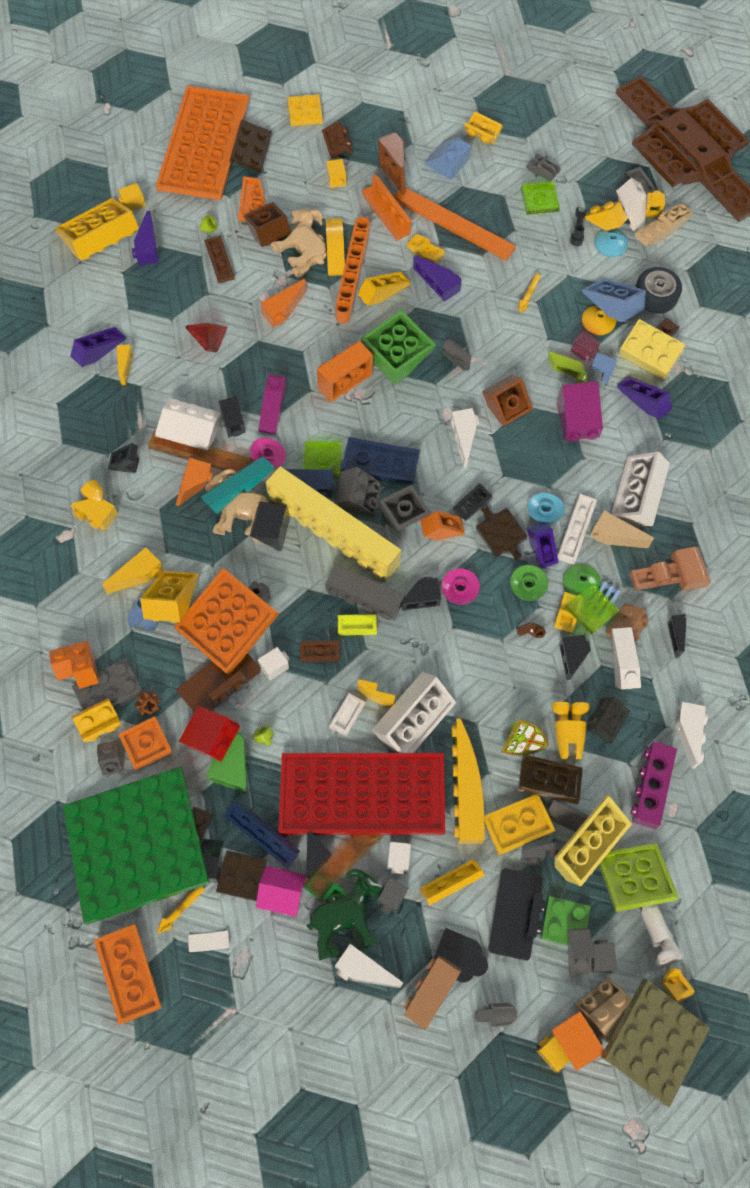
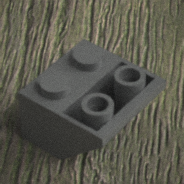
(358, 492)

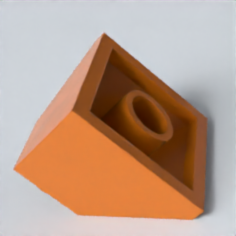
(194, 479)

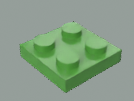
(561, 916)

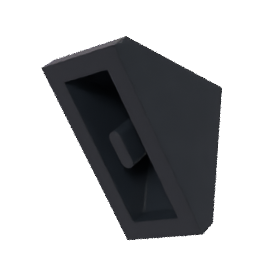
(316, 855)

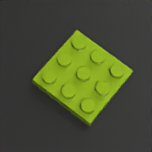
(637, 877)

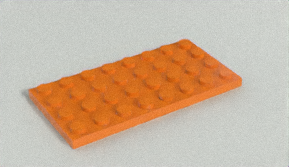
(202, 143)

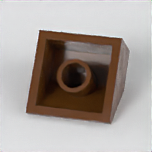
(267, 224)

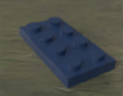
(382, 460)

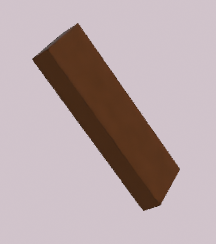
(219, 259)

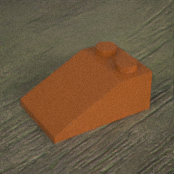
(392, 159)

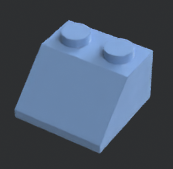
(449, 157)

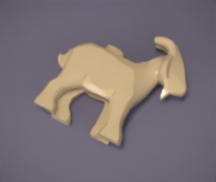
(305, 240)
(241, 507)

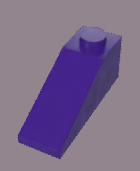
(145, 243)
(439, 278)
(96, 345)
(647, 397)

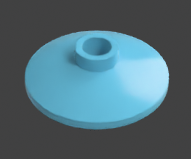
(611, 242)
(545, 508)

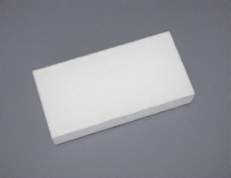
(347, 714)

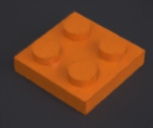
(145, 743)

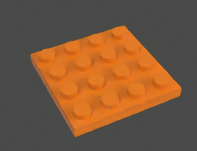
(226, 621)

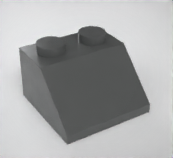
(403, 508)

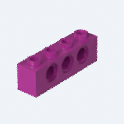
(665, 756)

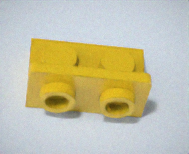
(96, 720)

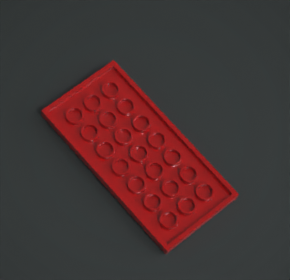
(362, 794)

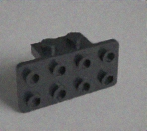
(516, 914)

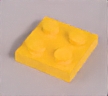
(305, 110)

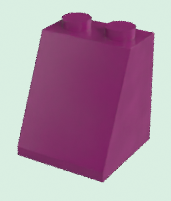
(580, 411)

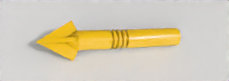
(525, 301)
(166, 924)

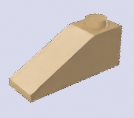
(617, 532)

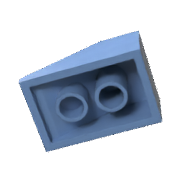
(616, 299)

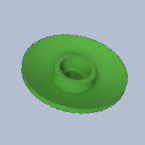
(533, 576)
(572, 580)

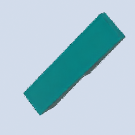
(243, 480)

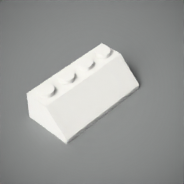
(641, 489)
(414, 714)

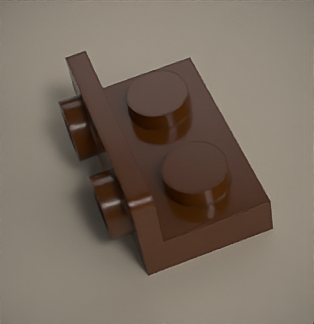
(337, 139)

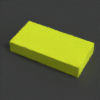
(357, 624)

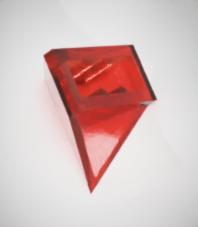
(208, 335)

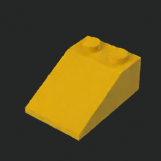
(169, 596)

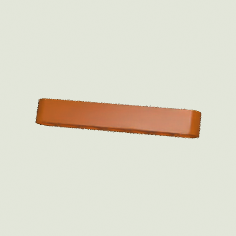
(352, 270)

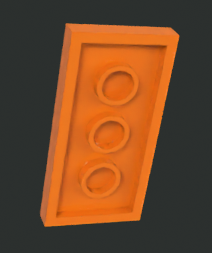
(127, 974)

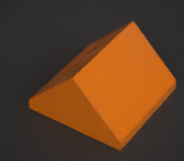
(578, 1040)

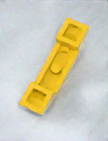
(335, 246)

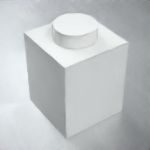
(274, 663)
(398, 858)

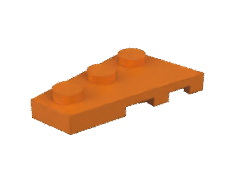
(251, 197)

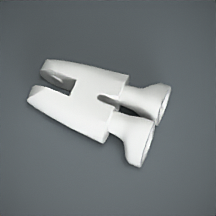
(660, 936)

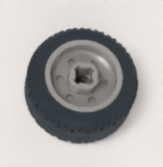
(662, 289)

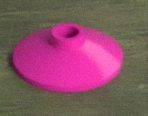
(270, 450)
(464, 579)

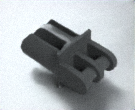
(543, 167)
(457, 354)
(498, 1014)

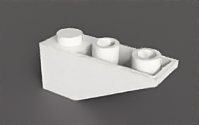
(634, 202)
(690, 726)

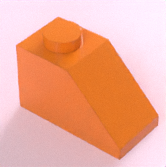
(441, 526)

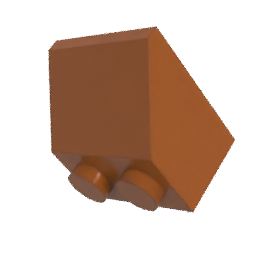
(508, 399)

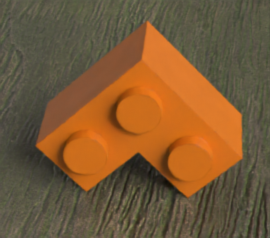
(75, 661)

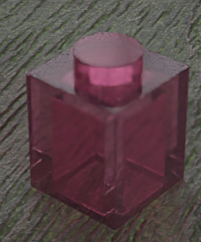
(585, 346)

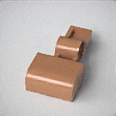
(686, 569)

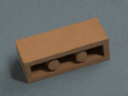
(431, 991)

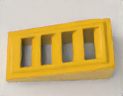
(124, 359)

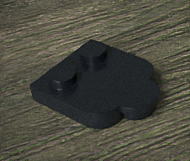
(463, 953)

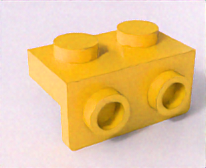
(483, 127)

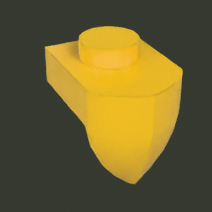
(92, 491)
(677, 985)

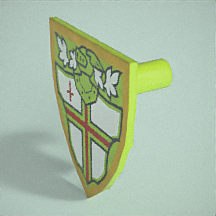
(524, 739)

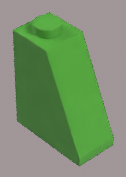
(232, 769)

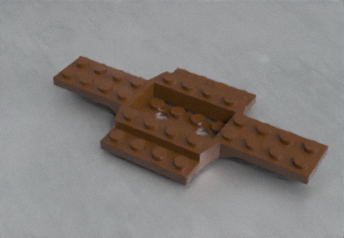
(705, 129)

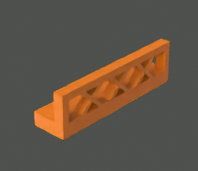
(387, 209)

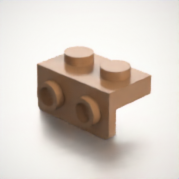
(629, 617)

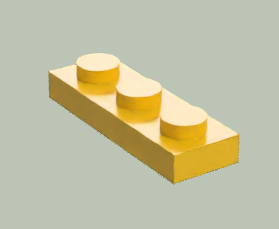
(451, 882)

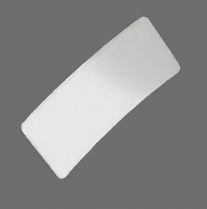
(208, 941)

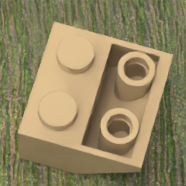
(604, 1008)

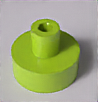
(208, 224)
(264, 735)

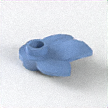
(135, 618)

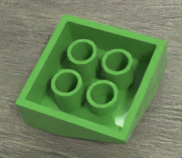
(397, 346)

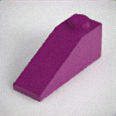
(272, 404)

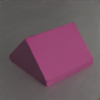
(280, 891)

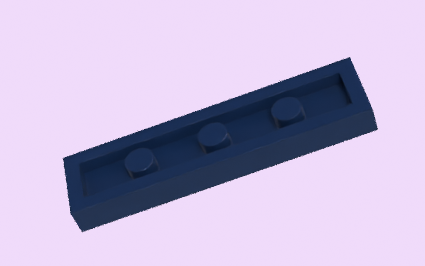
(262, 833)

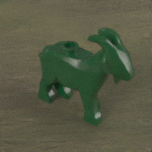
(344, 914)

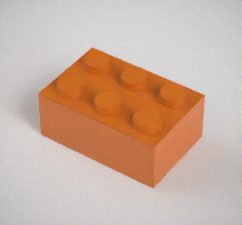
(344, 371)

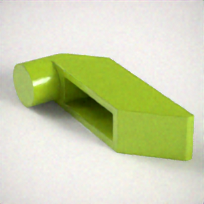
(568, 366)

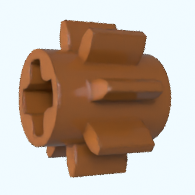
(145, 707)

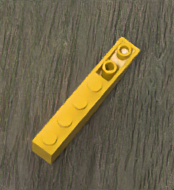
(467, 789)

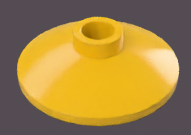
(596, 325)

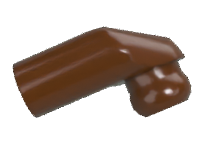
(532, 629)

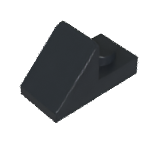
(124, 459)

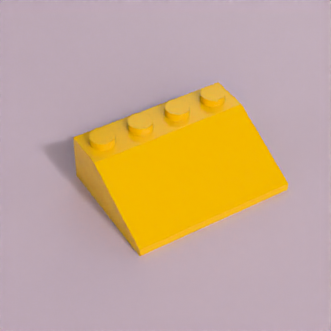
(97, 228)

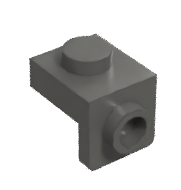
(109, 757)

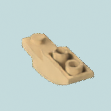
(665, 225)

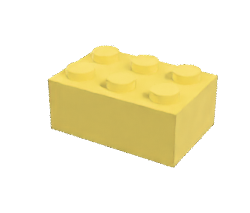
(652, 349)

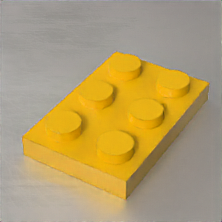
(518, 824)

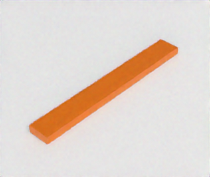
(455, 224)

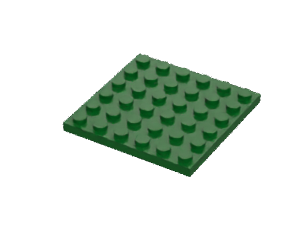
(134, 845)

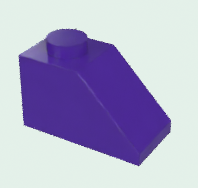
(543, 544)

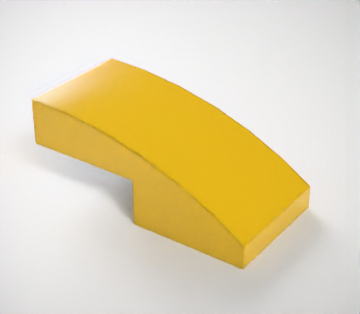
(421, 247)
(564, 619)
(370, 689)

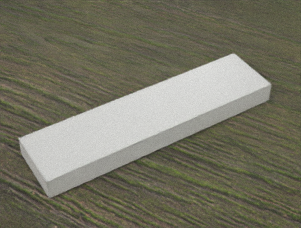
(576, 529)

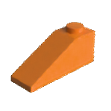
(281, 305)

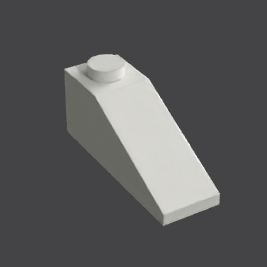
(464, 428)
(625, 659)
(361, 968)

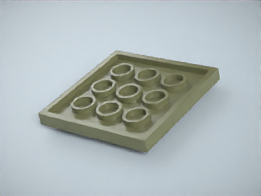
(655, 1042)

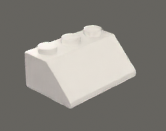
(188, 424)

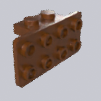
(214, 687)

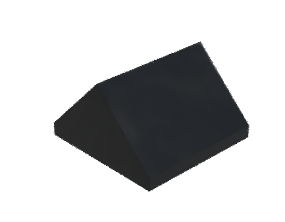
(271, 524)

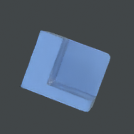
(605, 365)

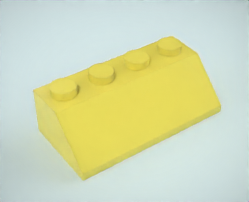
(592, 842)

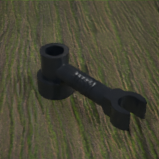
(577, 236)

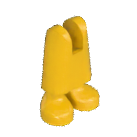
(570, 730)

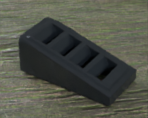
(468, 498)
(677, 633)

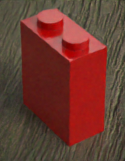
(209, 733)

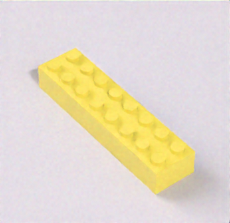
(334, 524)

